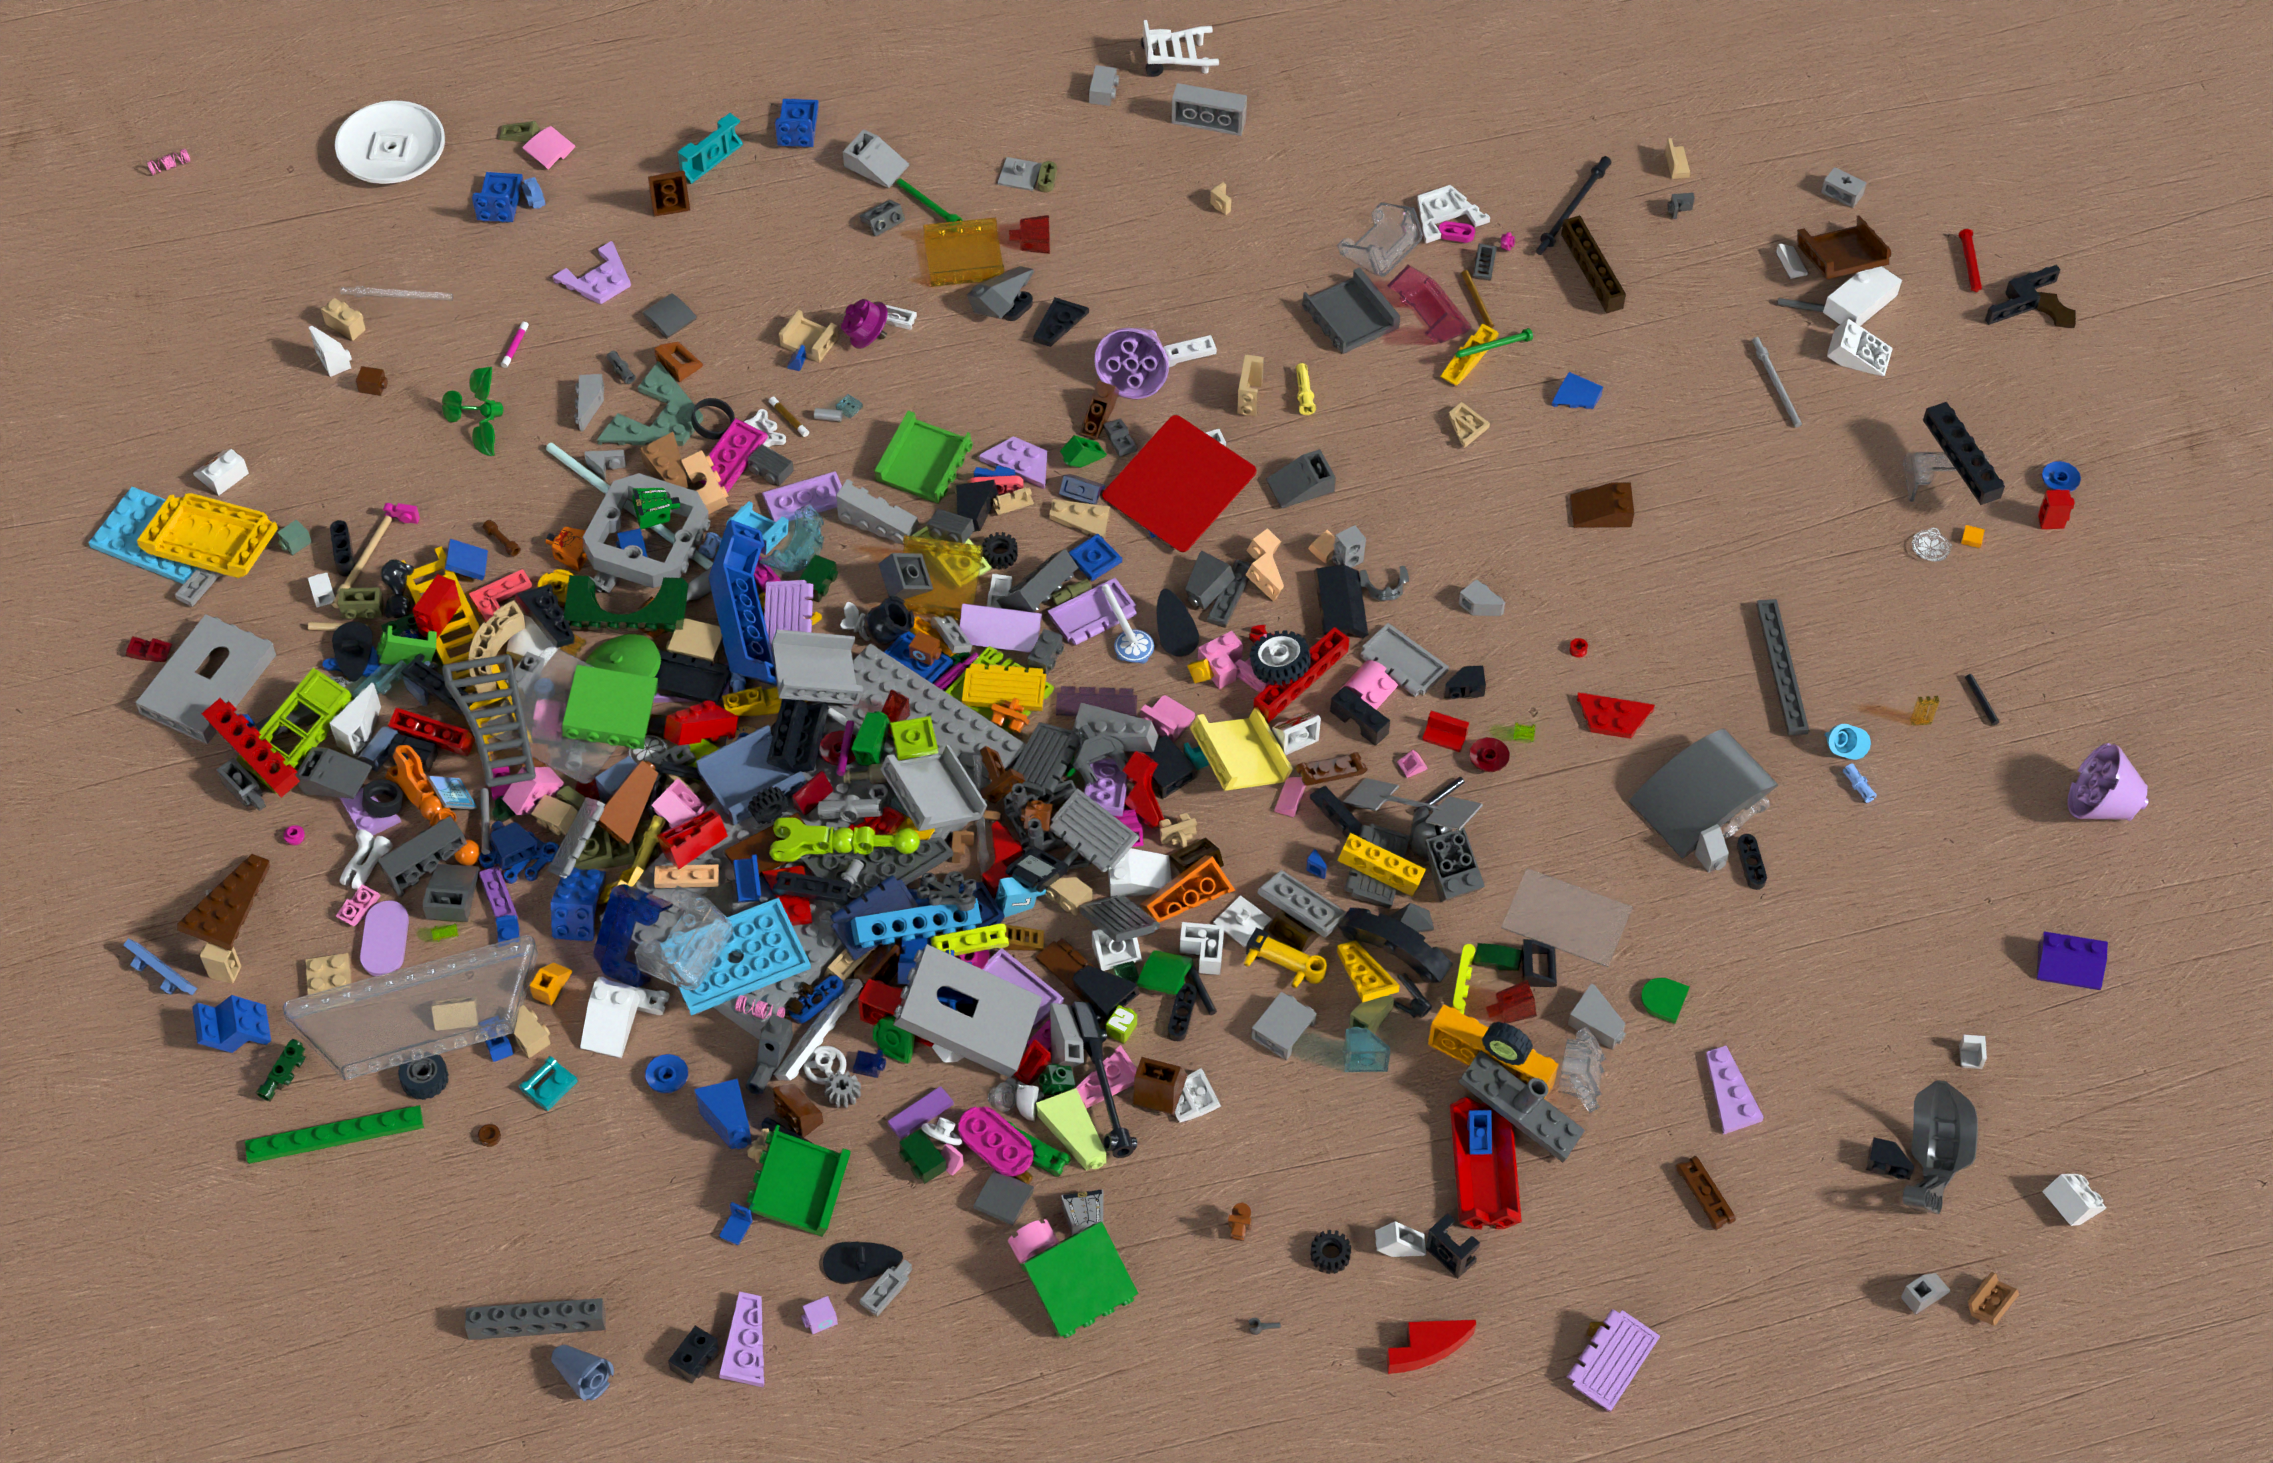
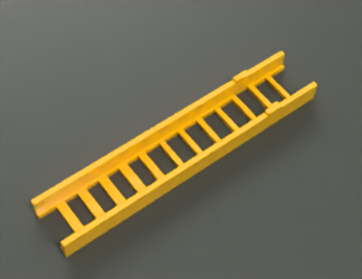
(415, 591)

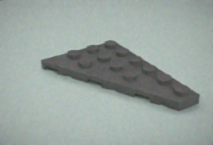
(880, 865)

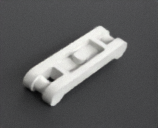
(646, 997)

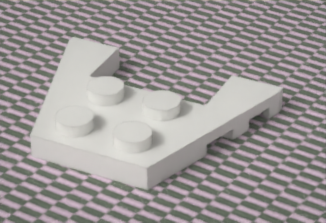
(1445, 205)

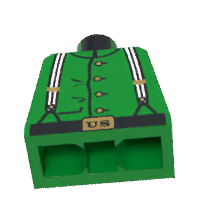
(653, 506)

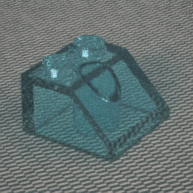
(1364, 1051)

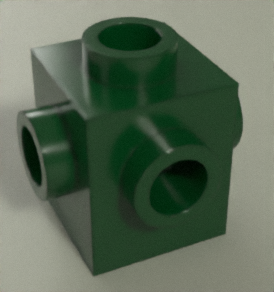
(1056, 1079)

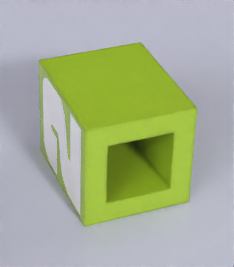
(1121, 1024)

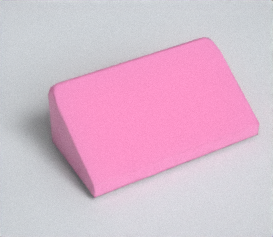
(1290, 796)

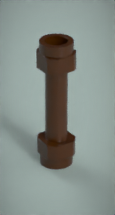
(511, 547)

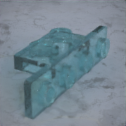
(382, 678)

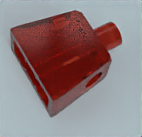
(1033, 234)
(1513, 1003)

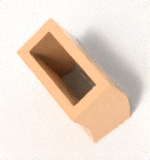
(1323, 546)

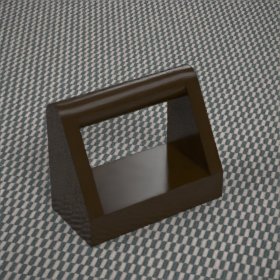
(1211, 850)
(1291, 933)

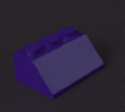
(2071, 960)

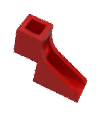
(1141, 798)
(1006, 852)

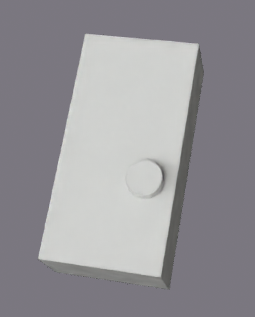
(1862, 296)

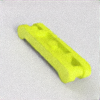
(972, 940)
(1464, 973)

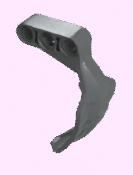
(1942, 1142)

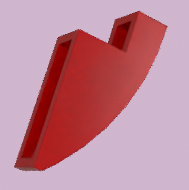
(1429, 1344)

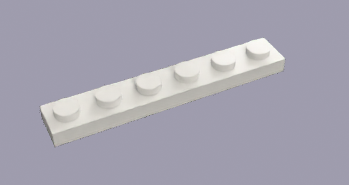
(814, 1036)

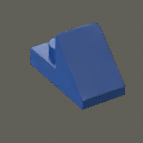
(1480, 1131)

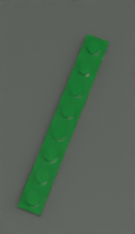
(334, 1134)

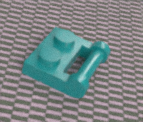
(553, 1088)

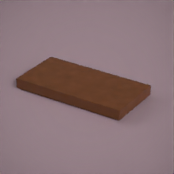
(759, 845)

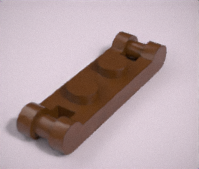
(1331, 769)
(1706, 1192)

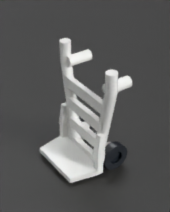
(1158, 37)

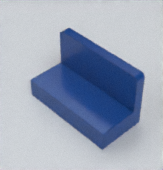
(747, 879)

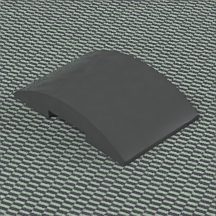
(1701, 789)

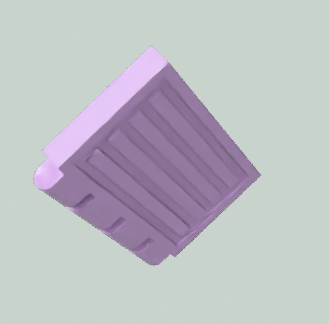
(788, 607)
(1091, 612)
(1011, 970)
(1615, 1359)

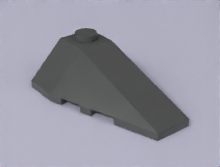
(997, 294)

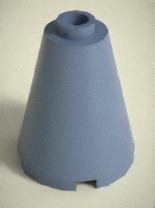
(583, 1371)

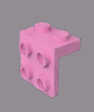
(1168, 717)

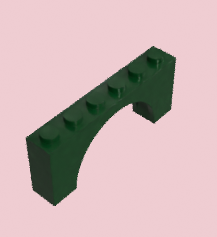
(663, 612)

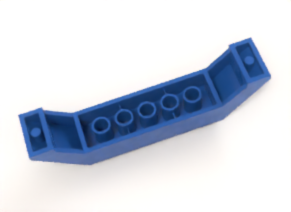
(739, 603)

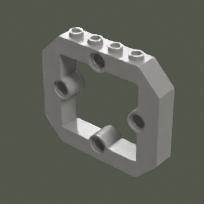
(630, 562)

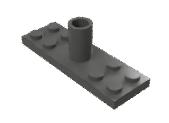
(1522, 1105)

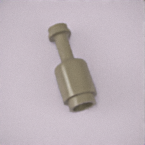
(873, 774)

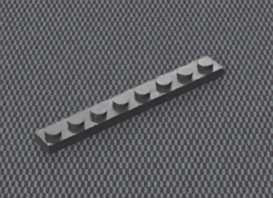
(1782, 667)

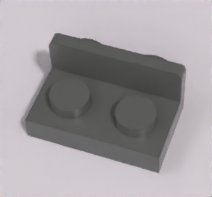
(883, 217)

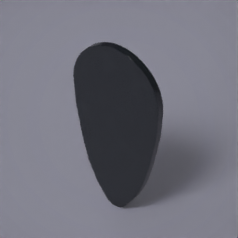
(1175, 625)
(352, 648)
(859, 1261)

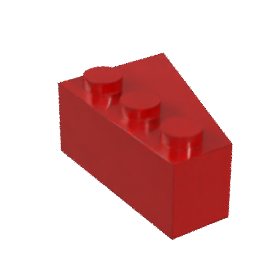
(700, 722)
(692, 838)

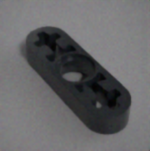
(1748, 869)
(1184, 1020)

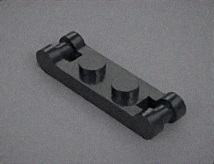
(811, 887)

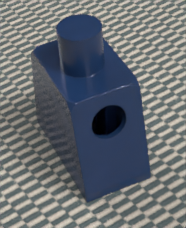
(511, 844)

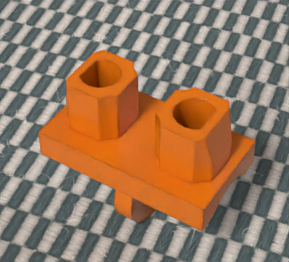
(1017, 719)

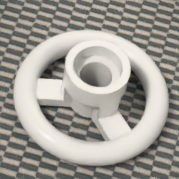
(824, 1054)
(942, 1131)

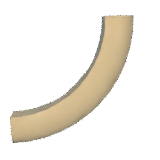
(491, 637)

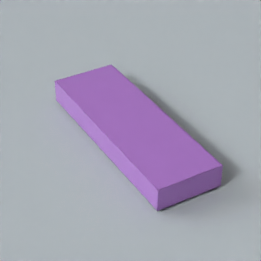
(497, 892)
(920, 1112)

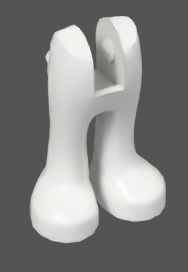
(366, 842)

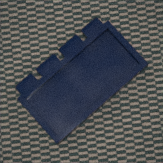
(892, 898)

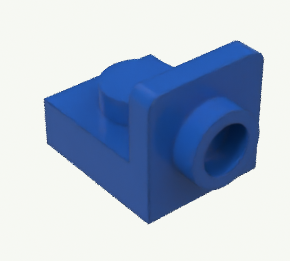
(507, 927)

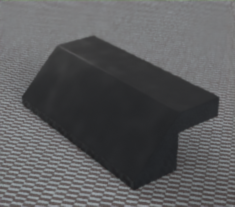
(1341, 600)
(797, 735)

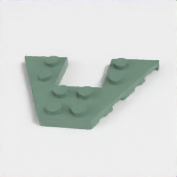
(673, 418)

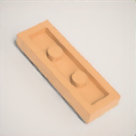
(687, 876)

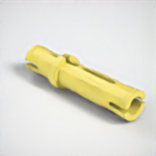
(649, 842)

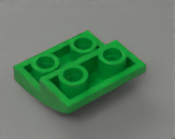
(1164, 972)

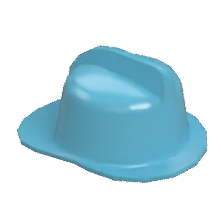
(1848, 741)

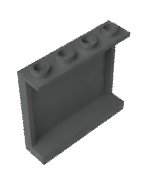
(1352, 312)

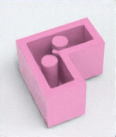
(1221, 655)
(525, 795)

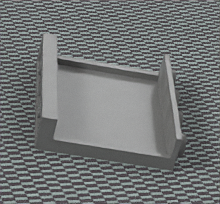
(934, 790)

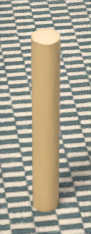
(324, 626)

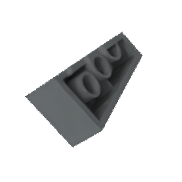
(1040, 583)

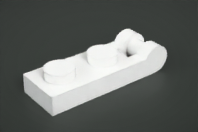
(1190, 350)

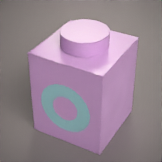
(819, 1315)

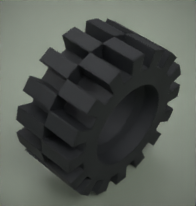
(1000, 541)
(768, 805)
(1330, 1240)

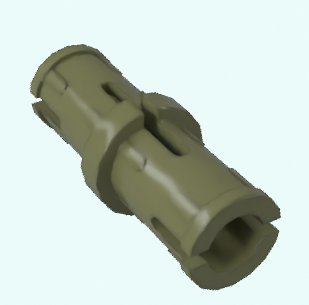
(1071, 591)

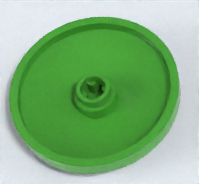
(627, 654)

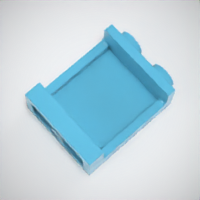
(771, 531)

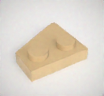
(1467, 423)

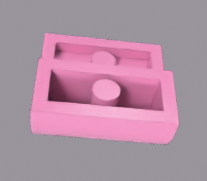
(1371, 683)

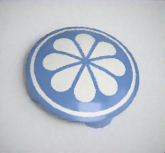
(1138, 653)

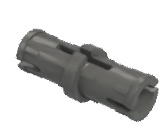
(621, 367)

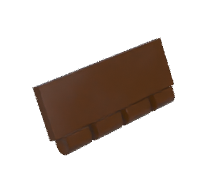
(1062, 964)

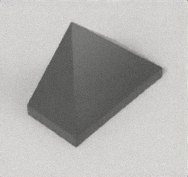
(1415, 917)

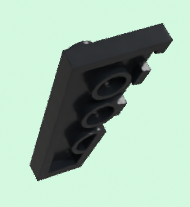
(546, 613)

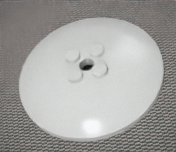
(369, 133)

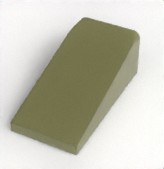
(519, 131)

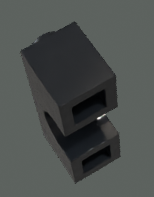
(1372, 723)

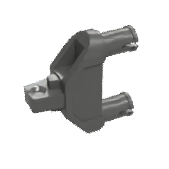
(1095, 748)

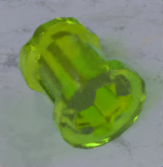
(1524, 732)

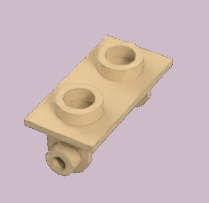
(1014, 501)

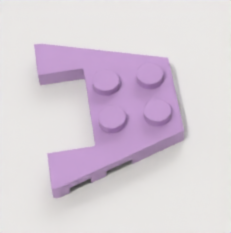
(601, 282)

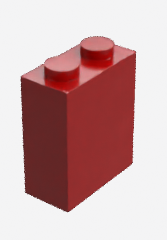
(437, 606)

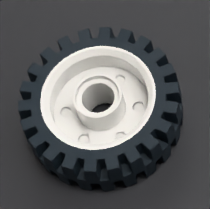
(1280, 657)

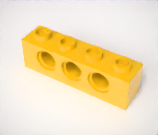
(1381, 864)

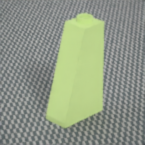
(1072, 1126)

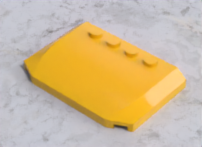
(208, 534)

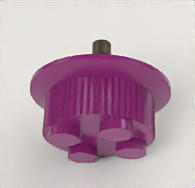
(864, 322)

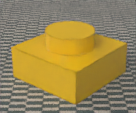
(1200, 670)

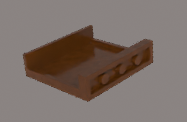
(1844, 250)

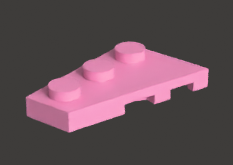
(1120, 1076)

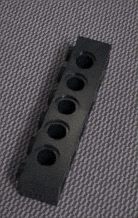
(1964, 453)

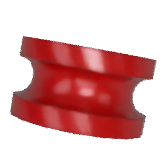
(1579, 653)

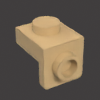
(1220, 199)

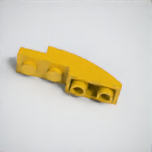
(753, 702)

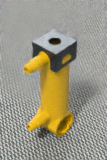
(1263, 946)

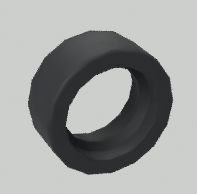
(382, 809)

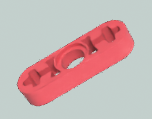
(1007, 483)

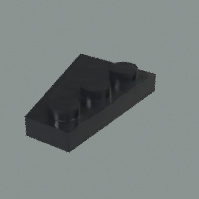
(1058, 321)

